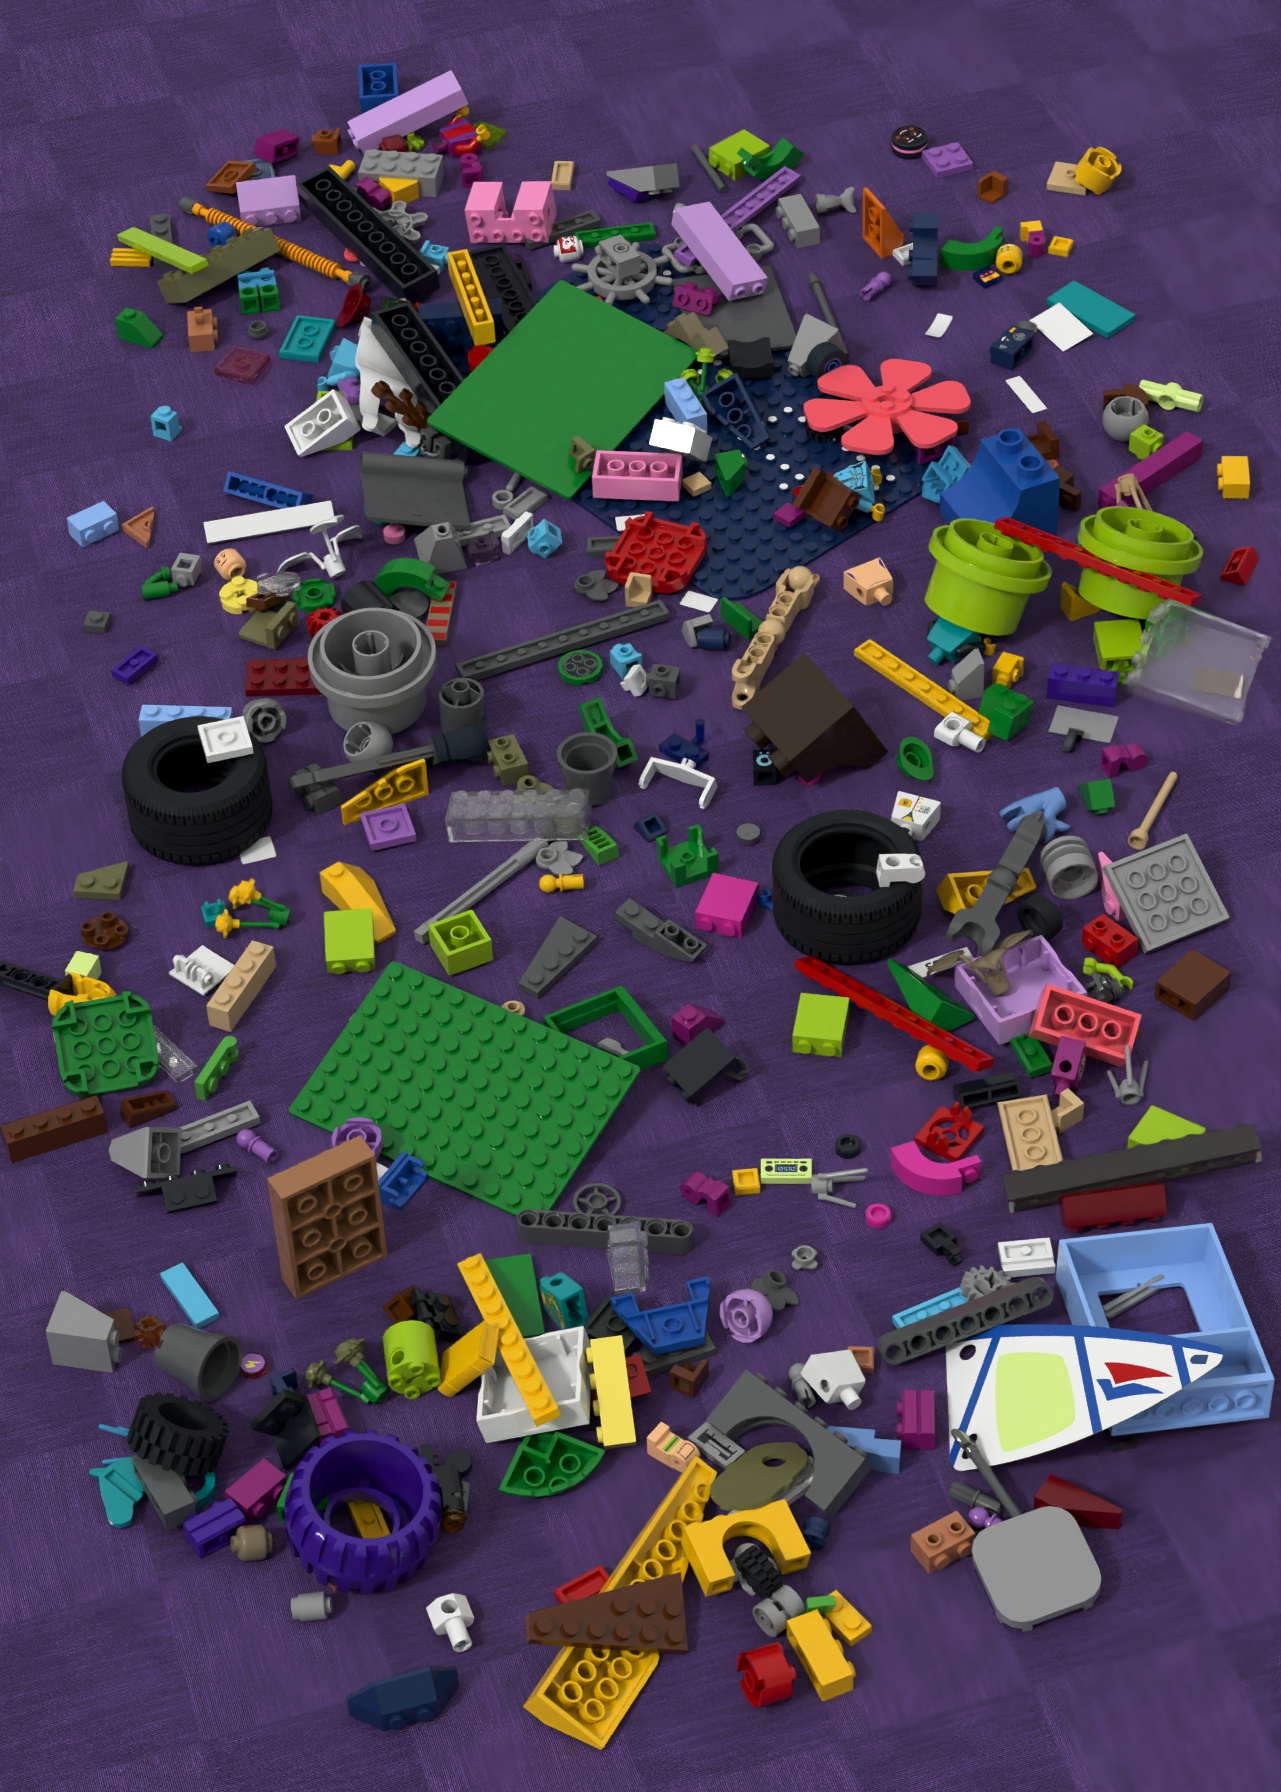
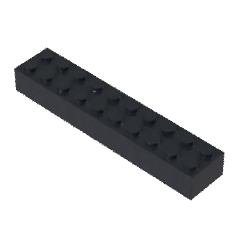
(368, 235)
(420, 363)

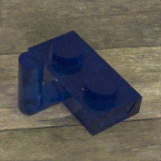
(680, 748)

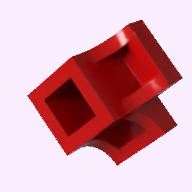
(637, 1377)

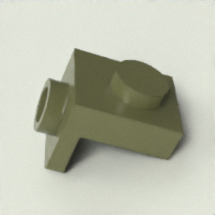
(582, 453)

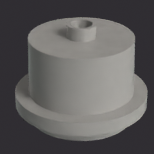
(373, 667)

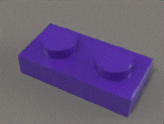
(633, 195)
(134, 665)

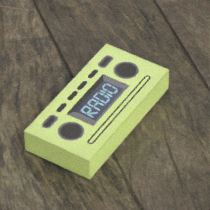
(786, 1171)

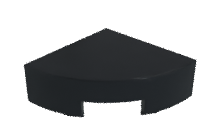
(1072, 736)

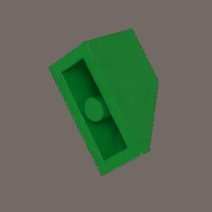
(137, 328)
(730, 470)
(1097, 795)

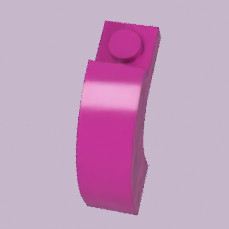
(932, 1177)

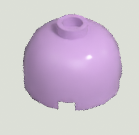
(746, 1314)

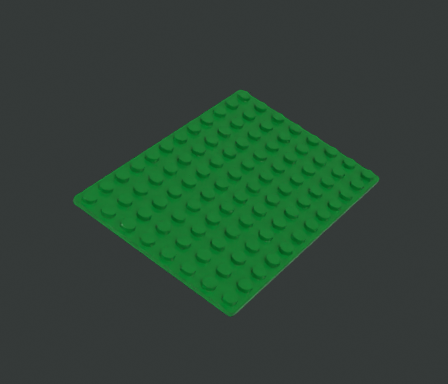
(558, 376)
(467, 1090)

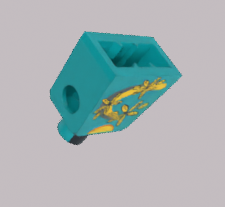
(563, 1301)

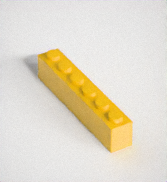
(471, 297)

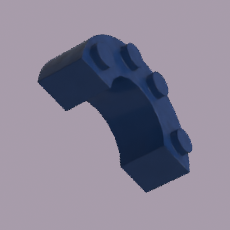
(924, 249)

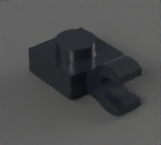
(940, 1240)

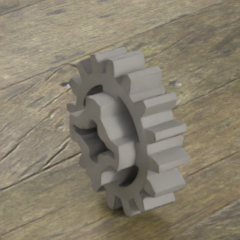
(983, 1282)

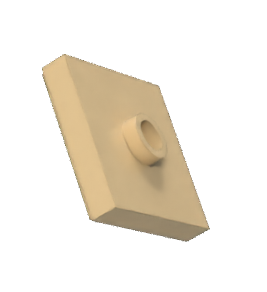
(1063, 179)

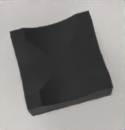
(751, 358)

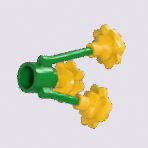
(247, 894)

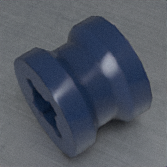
(815, 1532)

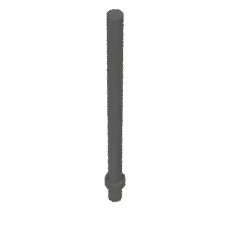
(815, 284)

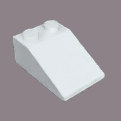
(322, 425)

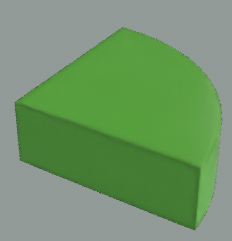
(821, 1603)

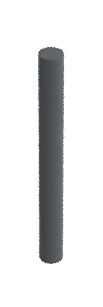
(708, 168)

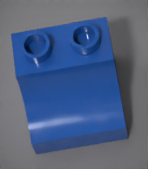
(1006, 481)

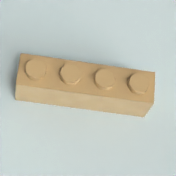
(241, 986)

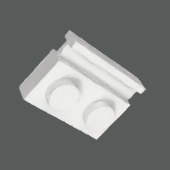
(1026, 1257)

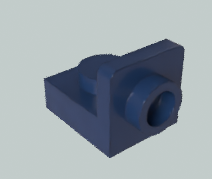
(283, 1380)

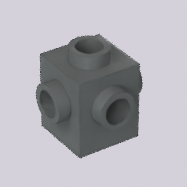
(664, 681)

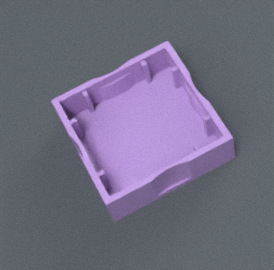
(1029, 969)

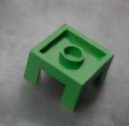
(687, 860)

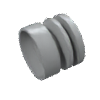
(1069, 867)

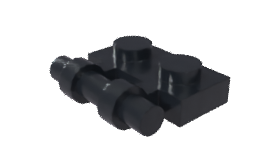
(438, 1313)

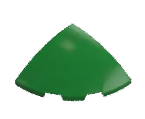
(549, 1465)

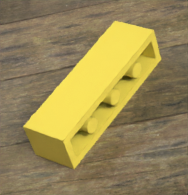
(612, 1391)

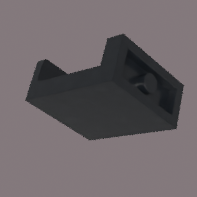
(700, 1065)

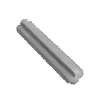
(1130, 1298)

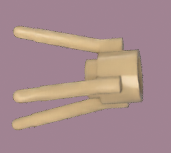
(1129, 486)

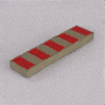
(440, 615)

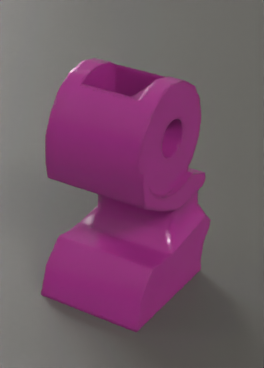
(471, 170)
(375, 196)
(1114, 756)
(715, 1192)

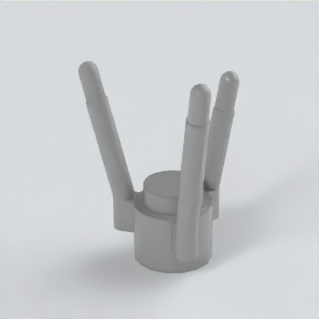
(1129, 1091)
(824, 1183)

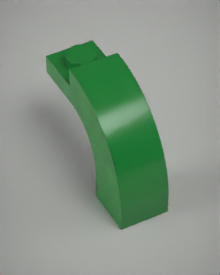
(765, 166)
(972, 256)
(411, 573)
(597, 721)

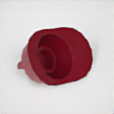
(355, 306)

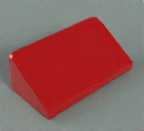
(1240, 565)

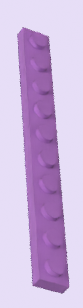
(749, 207)

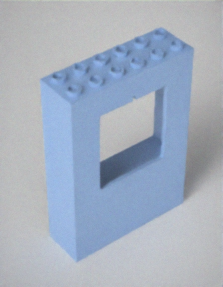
(1188, 1258)

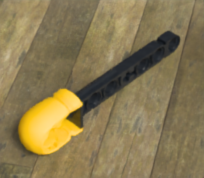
(54, 991)

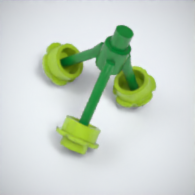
(692, 377)

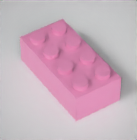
(637, 475)

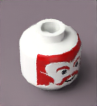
(568, 249)

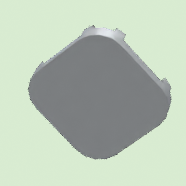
(1036, 1567)

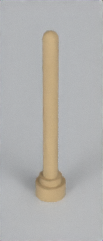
(1139, 837)

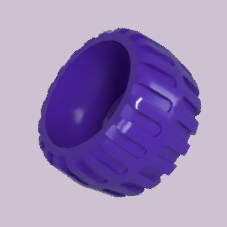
(370, 1471)

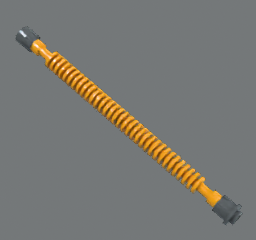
(287, 248)

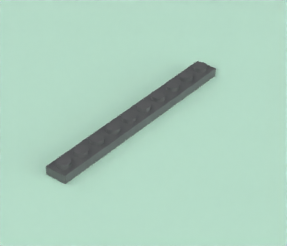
(563, 641)

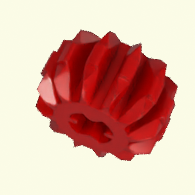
(320, 618)

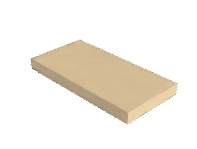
(1029, 1132)

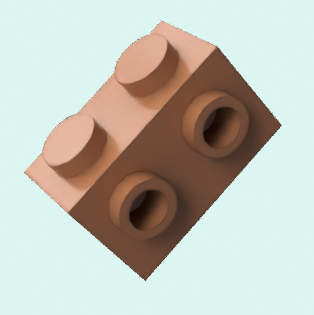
(942, 1542)

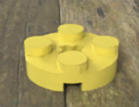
(231, 591)

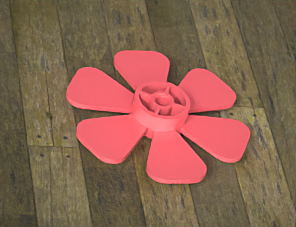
(888, 407)

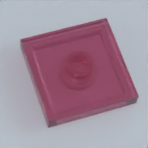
(242, 364)

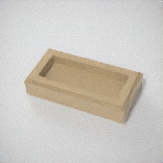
(562, 175)

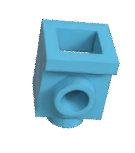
(435, 254)
(168, 419)
(623, 655)

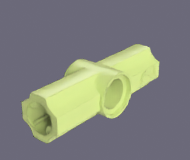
(1172, 396)

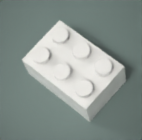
(681, 439)

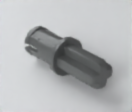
(974, 1498)

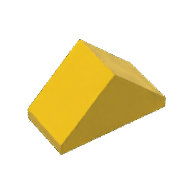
(401, 189)
(1074, 604)

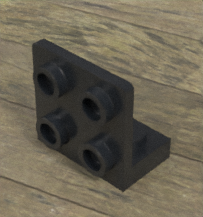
(290, 1423)

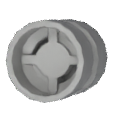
(774, 1612)

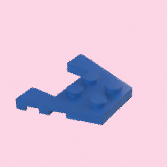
(668, 1326)

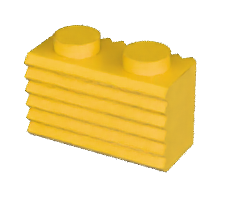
(1234, 477)

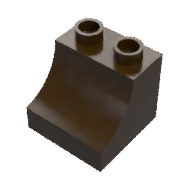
(809, 724)

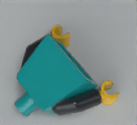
(954, 642)

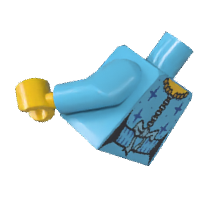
(862, 481)

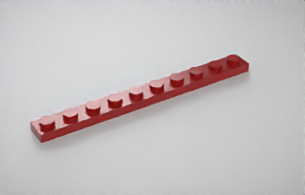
(1070, 551)
(896, 1014)

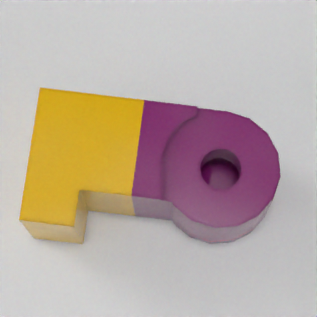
(1035, 237)

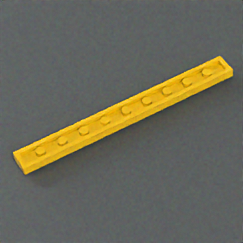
(510, 1341)

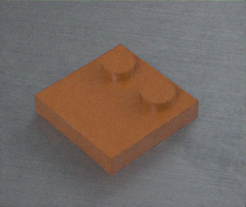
(232, 171)

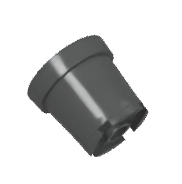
(588, 763)
(200, 1359)

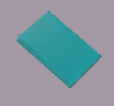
(307, 339)

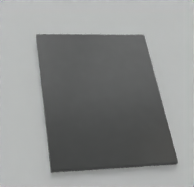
(747, 317)

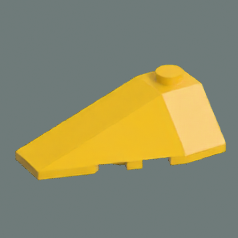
(394, 788)
(354, 889)
(963, 889)

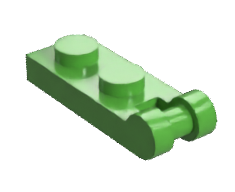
(216, 1067)

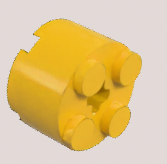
(1097, 170)

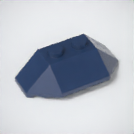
(404, 1697)

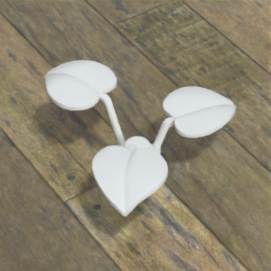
(332, 561)

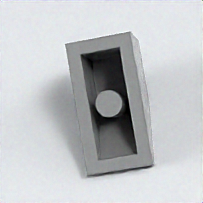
(968, 677)

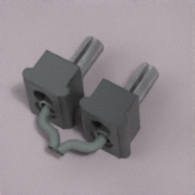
(433, 443)

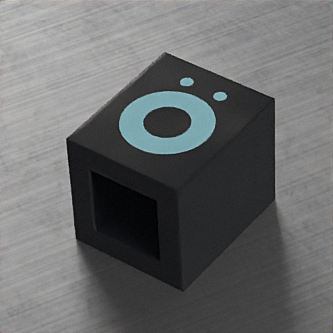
(763, 769)

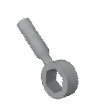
(506, 494)

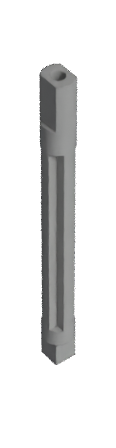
(485, 886)

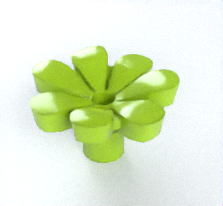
(414, 142)

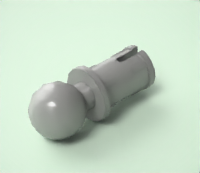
(801, 1386)

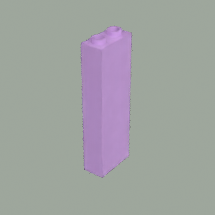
(407, 112)
(719, 251)

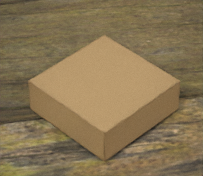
(696, 484)

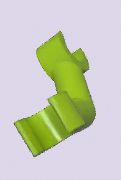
(1091, 965)

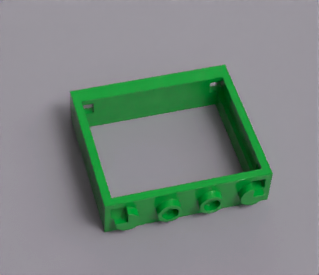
(608, 1003)

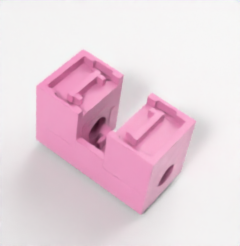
(530, 218)

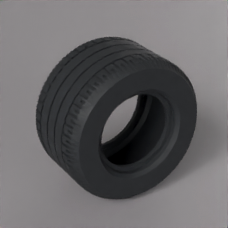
(197, 825)
(839, 850)

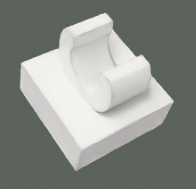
(635, 680)

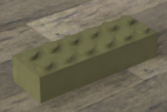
(223, 261)

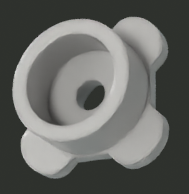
(804, 1258)

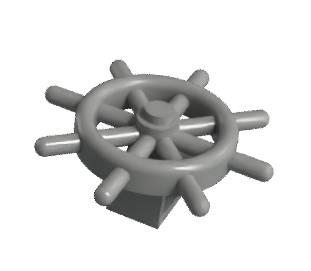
(623, 266)

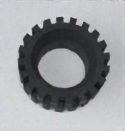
(178, 1434)

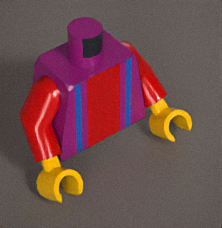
(460, 137)

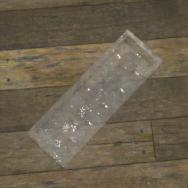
(519, 815)

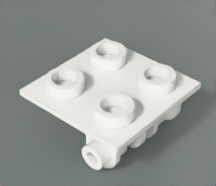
(201, 969)

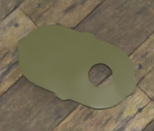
(752, 1484)

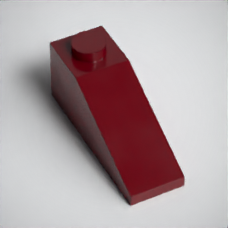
(1082, 1505)

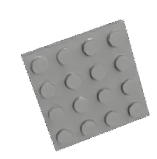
(1166, 893)

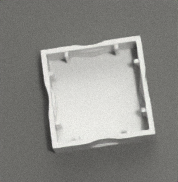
(566, 1372)

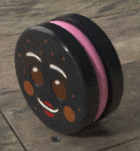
(909, 142)

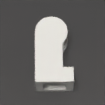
(899, 868)

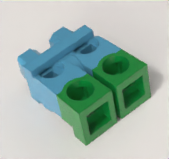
(258, 284)

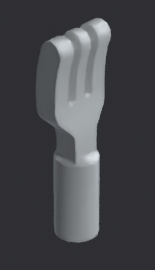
(612, 1046)

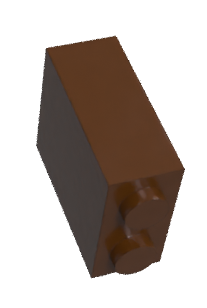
(1192, 985)

